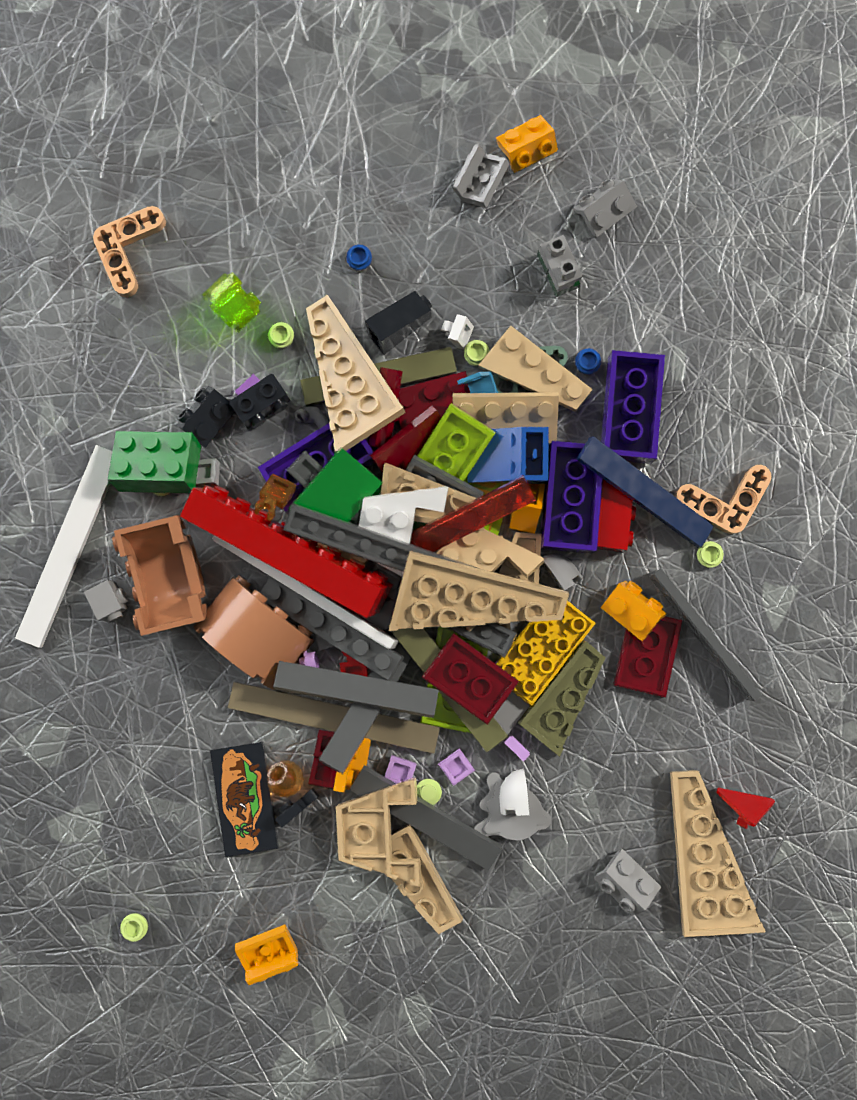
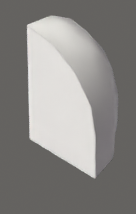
(514, 794)

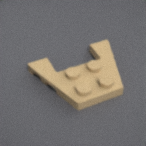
(489, 552)
(366, 832)

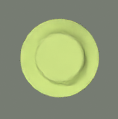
(281, 335)
(475, 352)
(710, 554)
(429, 791)
(134, 927)

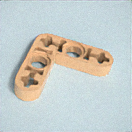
(119, 240)
(726, 510)

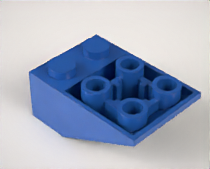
(514, 454)

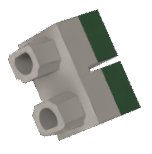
(559, 265)

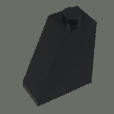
(398, 321)

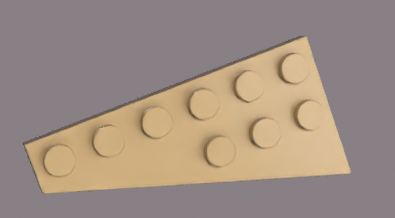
(458, 595)
(708, 875)

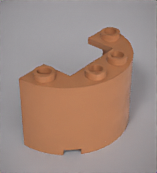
(163, 573)
(252, 632)

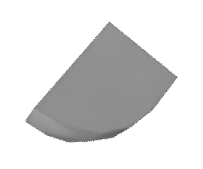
(561, 570)

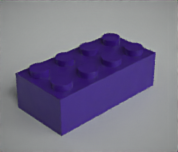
(633, 405)
(320, 448)
(570, 501)

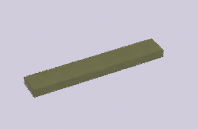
(414, 368)
(424, 651)

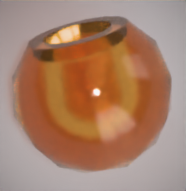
(285, 778)

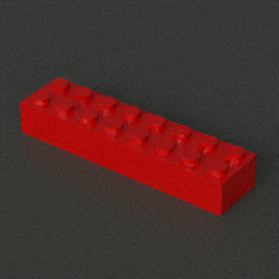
(294, 555)

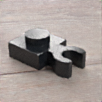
(291, 810)

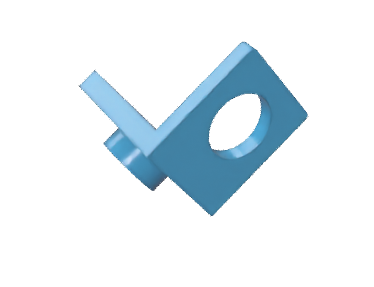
(480, 383)

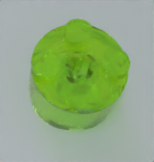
(232, 302)

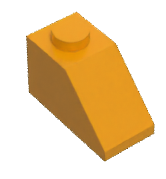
(527, 517)

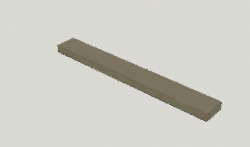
(329, 716)

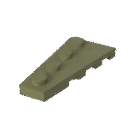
(557, 707)

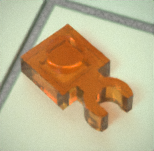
(274, 493)

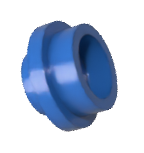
(359, 257)
(588, 361)

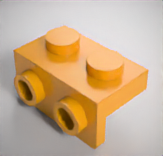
(528, 143)
(633, 609)
(267, 954)

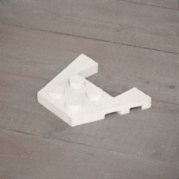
(395, 512)

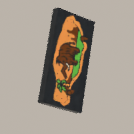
(244, 799)

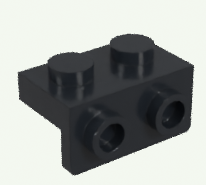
(260, 401)
(205, 415)

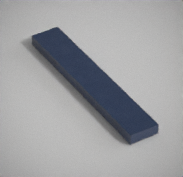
(645, 492)

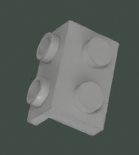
(480, 177)
(605, 206)
(628, 883)

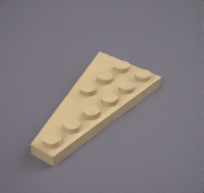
(352, 386)

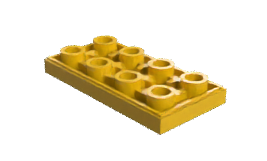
(543, 650)

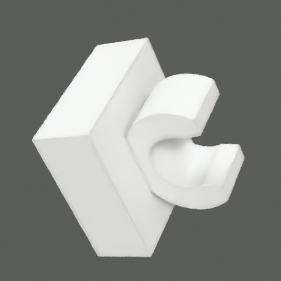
(459, 331)

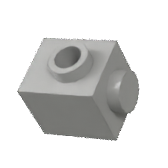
(107, 601)

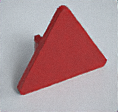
(748, 806)

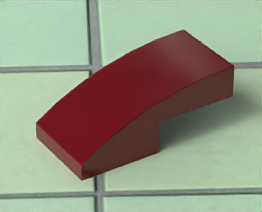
(321, 774)

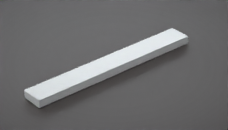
(66, 550)
(317, 598)

